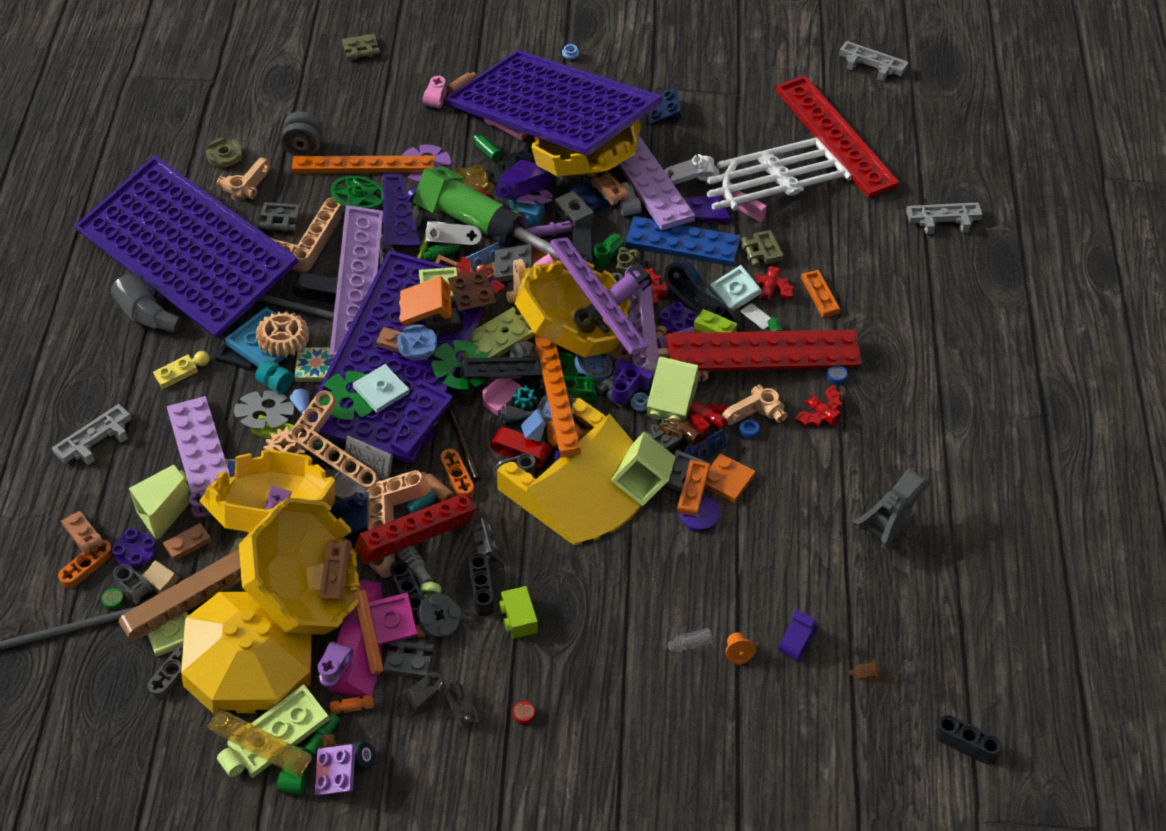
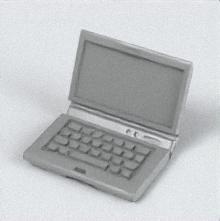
(370, 456)

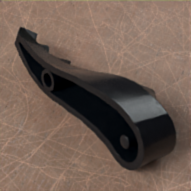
(690, 287)

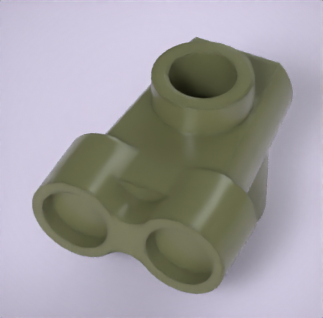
(625, 259)

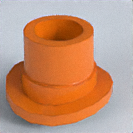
(739, 649)

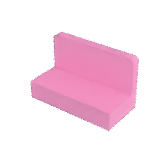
(498, 394)

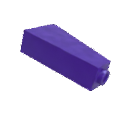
(522, 180)

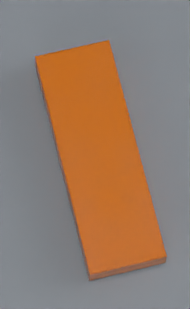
(820, 293)
(693, 488)

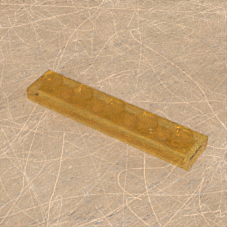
(259, 742)

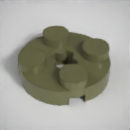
(232, 153)

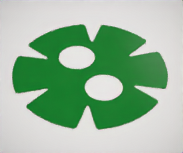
(449, 362)
(339, 391)

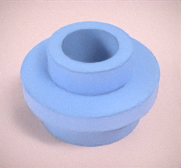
(570, 52)
(639, 401)

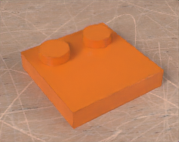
(728, 478)

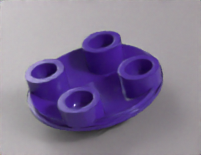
(677, 317)
(706, 518)
(134, 548)

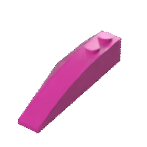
(357, 677)

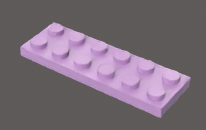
(197, 442)

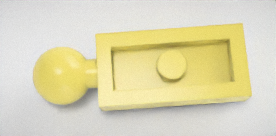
(180, 369)

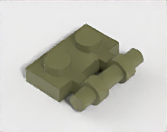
(360, 47)
(767, 247)

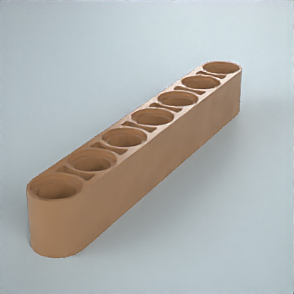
(182, 597)

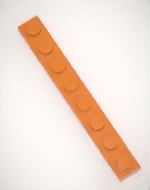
(361, 164)

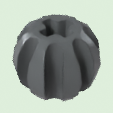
(524, 349)

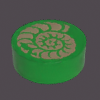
(112, 599)

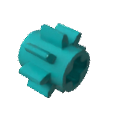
(524, 393)

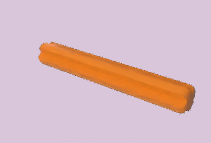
(368, 632)

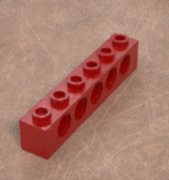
(414, 528)

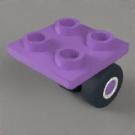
(337, 766)

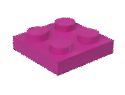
(393, 619)

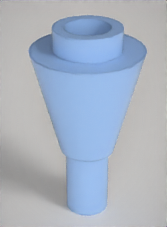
(300, 399)

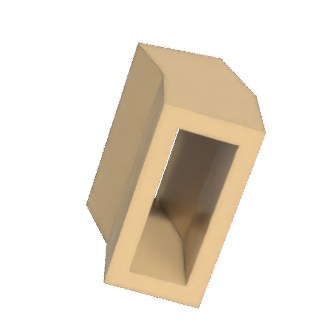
(160, 577)

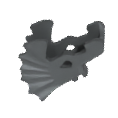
(899, 502)

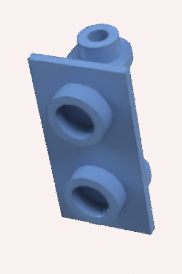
(483, 256)

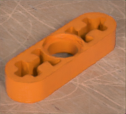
(457, 466)
(69, 570)

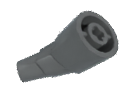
(140, 305)

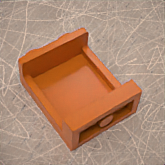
(425, 301)

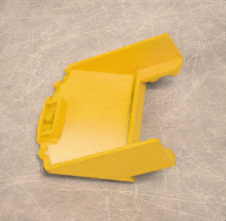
(577, 490)

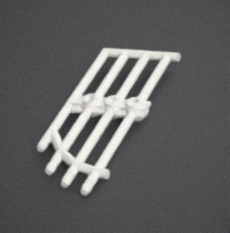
(778, 172)

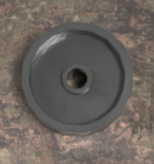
(301, 134)

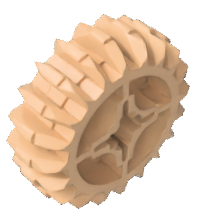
(282, 337)

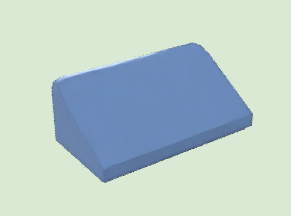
(534, 426)

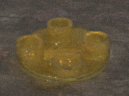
(473, 176)

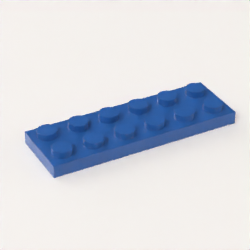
(683, 241)

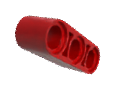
(513, 444)

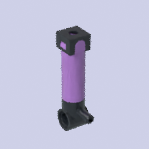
(620, 292)

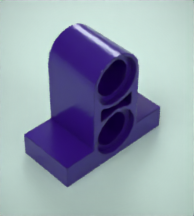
(628, 380)
(798, 635)

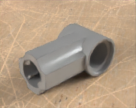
(632, 205)

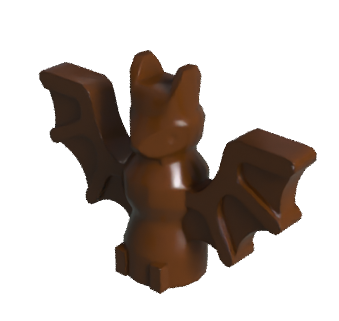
(681, 430)

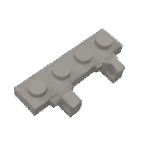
(884, 63)
(930, 214)
(79, 443)

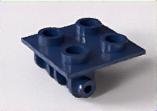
(668, 108)
(353, 511)

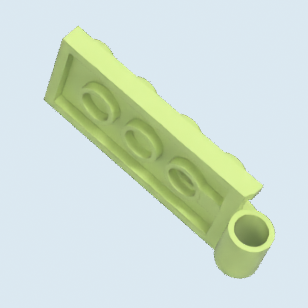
(495, 342)
(288, 720)

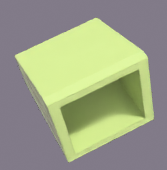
(672, 389)
(644, 469)
(161, 499)

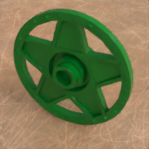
(357, 193)

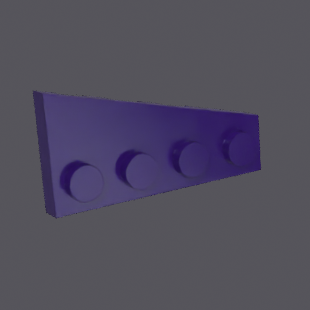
(702, 208)
(398, 221)
(421, 414)

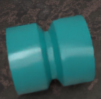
(274, 376)

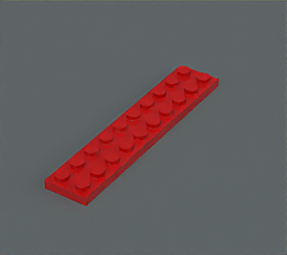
(838, 136)
(766, 349)

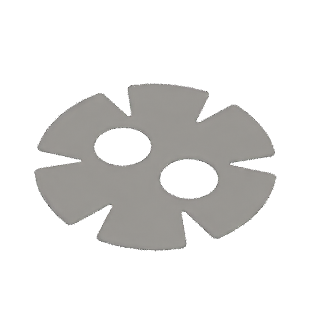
(255, 404)

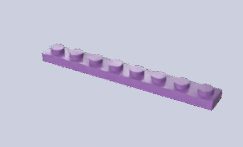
(599, 296)

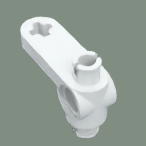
(698, 167)
(451, 233)

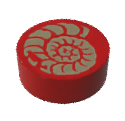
(523, 712)

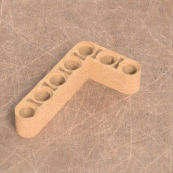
(315, 236)
(328, 448)
(383, 497)

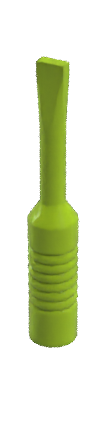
(424, 245)

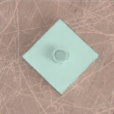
(735, 288)
(381, 388)

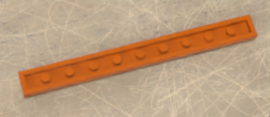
(557, 397)

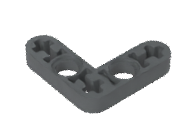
(170, 680)

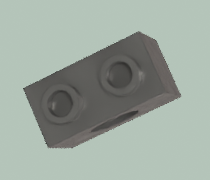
(573, 209)

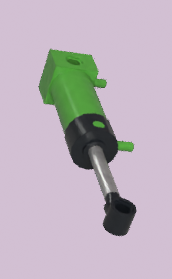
(444, 192)

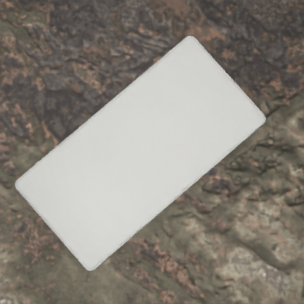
(756, 315)

